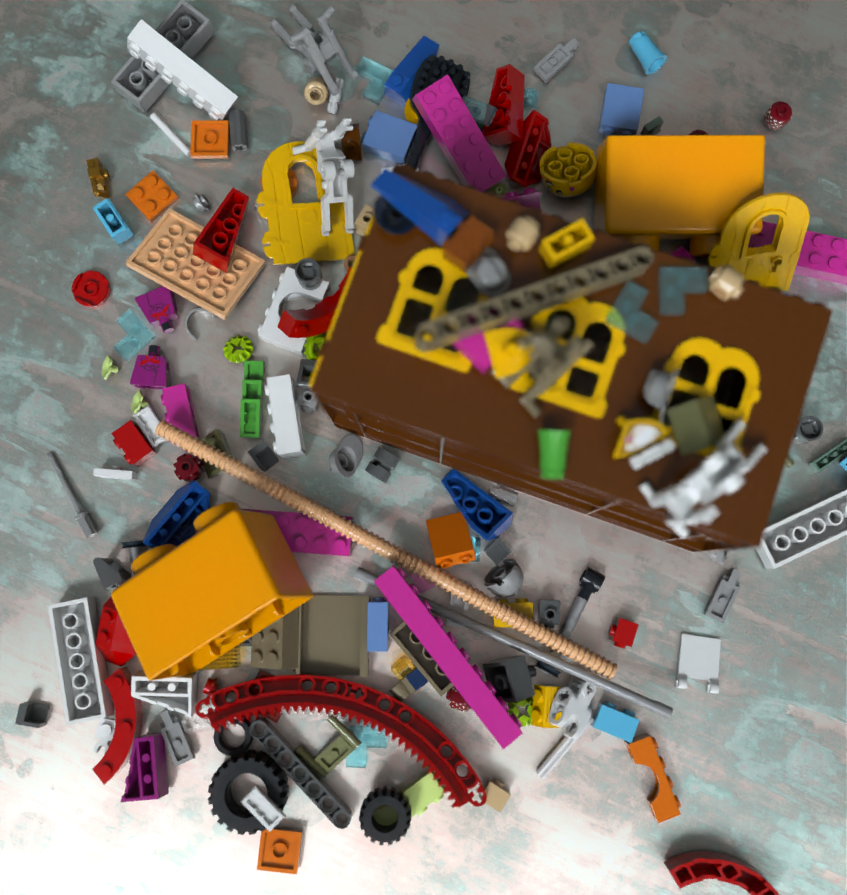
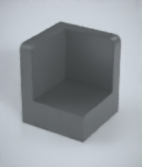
(263, 456)
(497, 551)
(32, 714)

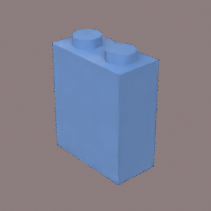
(620, 110)
(389, 137)
(378, 625)

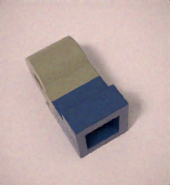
(408, 685)

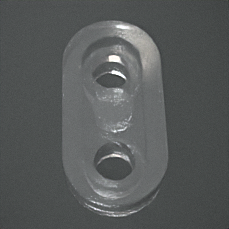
(200, 725)

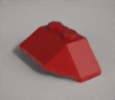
(525, 155)
(112, 636)

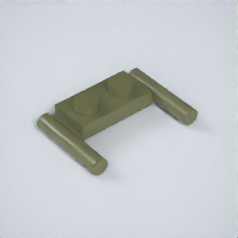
(334, 752)

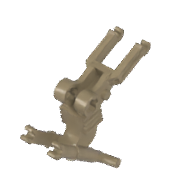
(548, 360)

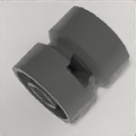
(308, 274)
(808, 430)
(382, 464)

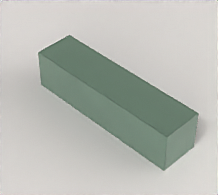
(829, 456)

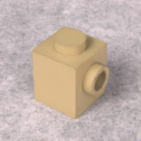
(363, 220)
(496, 793)

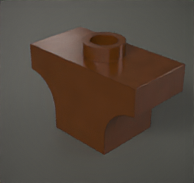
(352, 144)

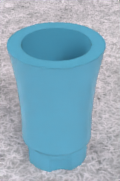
(647, 52)

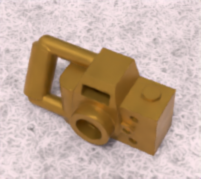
(98, 178)

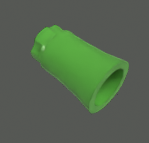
(553, 452)

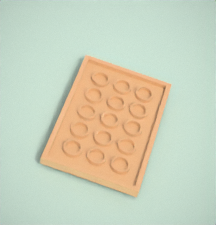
(169, 260)

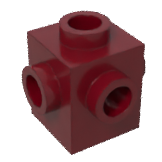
(195, 467)

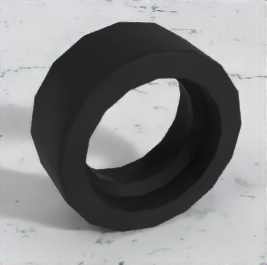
(230, 751)

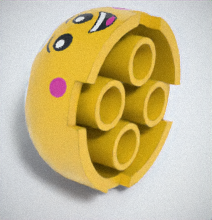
(568, 169)

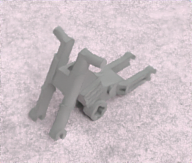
(316, 46)

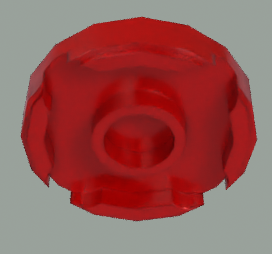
(91, 289)

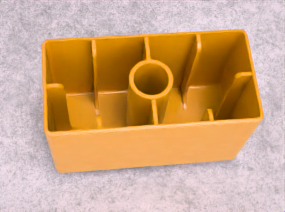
(676, 186)
(209, 591)

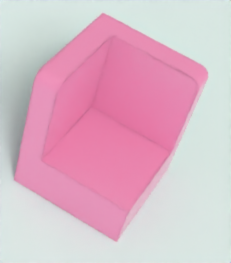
(421, 584)

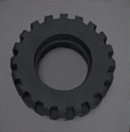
(221, 796)

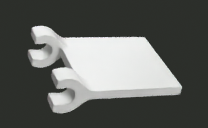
(699, 660)

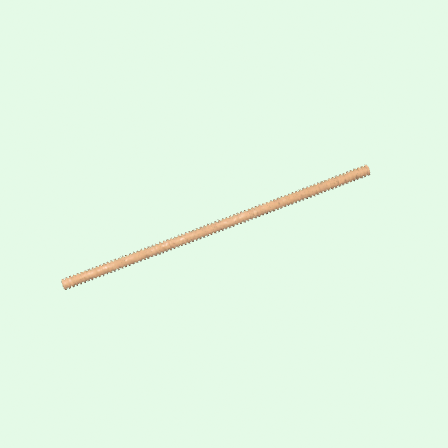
(386, 549)

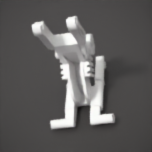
(333, 170)
(716, 474)

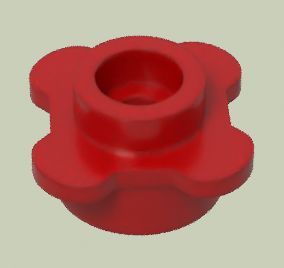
(210, 687)

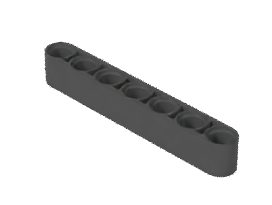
(303, 782)

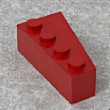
(508, 98)
(221, 233)

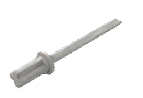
(82, 517)

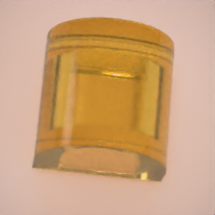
(402, 667)

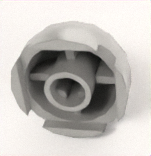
(505, 580)

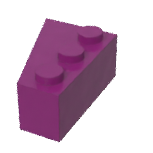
(147, 769)

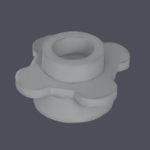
(201, 202)

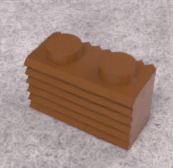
(468, 243)

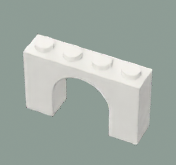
(287, 290)

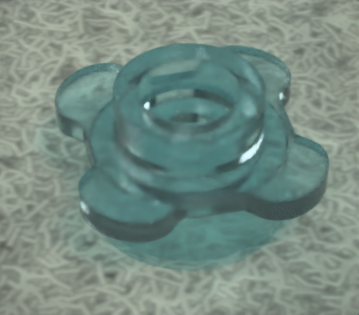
(533, 95)

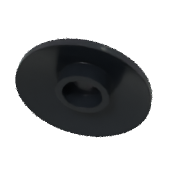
(382, 214)

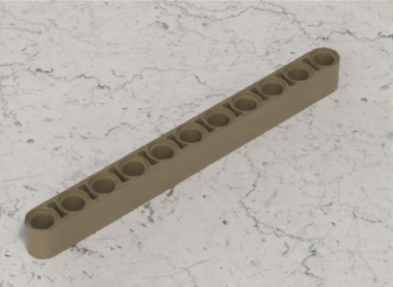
(527, 305)

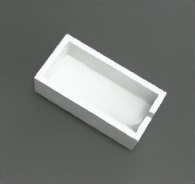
(285, 416)

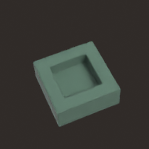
(652, 127)

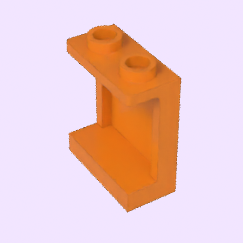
(450, 540)

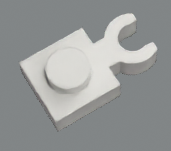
(105, 733)

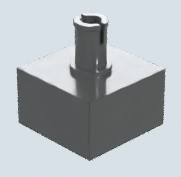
(510, 677)

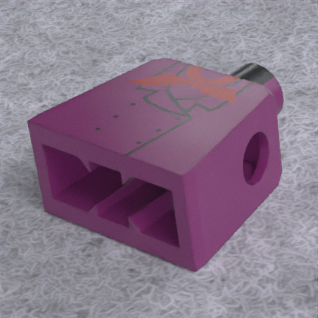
(159, 308)
(151, 370)

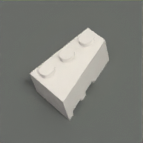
(174, 692)

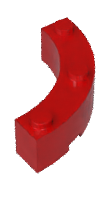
(313, 321)
(127, 725)
(701, 865)

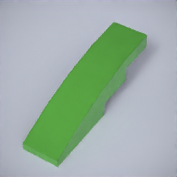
(252, 399)

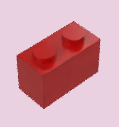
(133, 443)

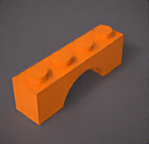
(661, 801)

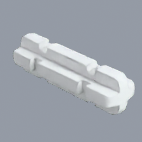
(335, 100)
(652, 453)

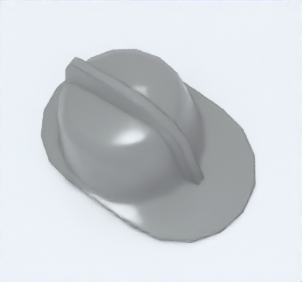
(489, 274)
(659, 388)
(346, 456)

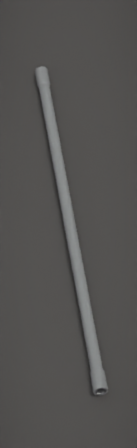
(653, 705)

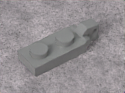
(556, 60)
(724, 596)
(175, 738)

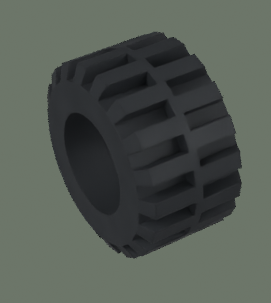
(380, 832)

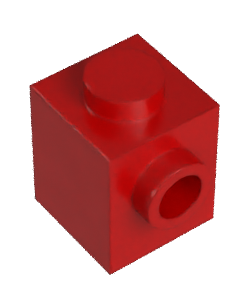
(622, 632)

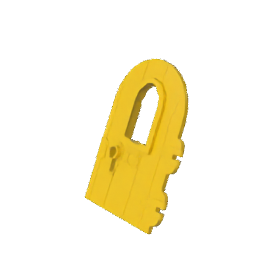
(297, 227)
(758, 262)

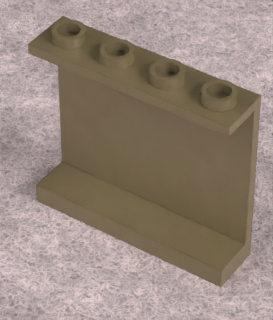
(333, 636)

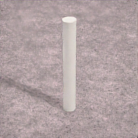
(165, 128)

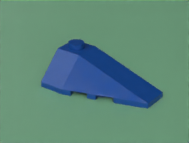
(401, 79)
(425, 207)
(479, 509)

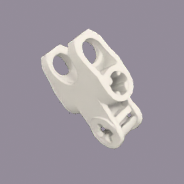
(574, 704)

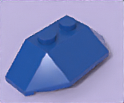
(176, 519)

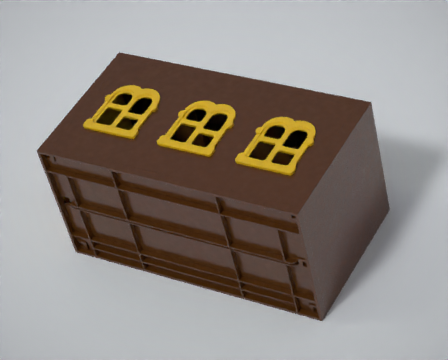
(456, 416)

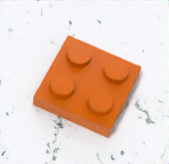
(210, 139)
(152, 196)
(280, 850)

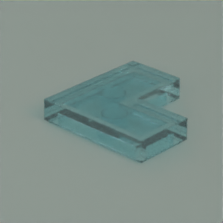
(377, 76)
(480, 111)
(676, 282)
(626, 316)
(137, 335)
(369, 739)

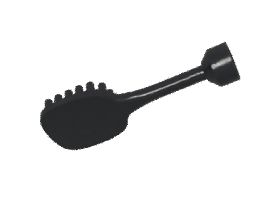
(429, 72)

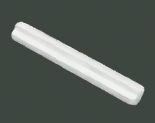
(558, 752)

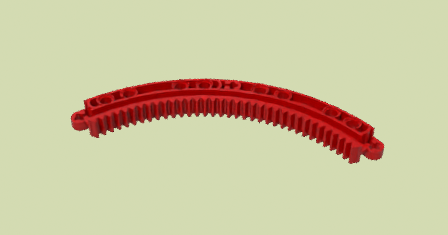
(417, 735)

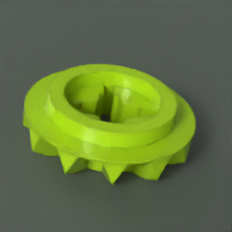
(311, 354)
(238, 355)
(524, 719)

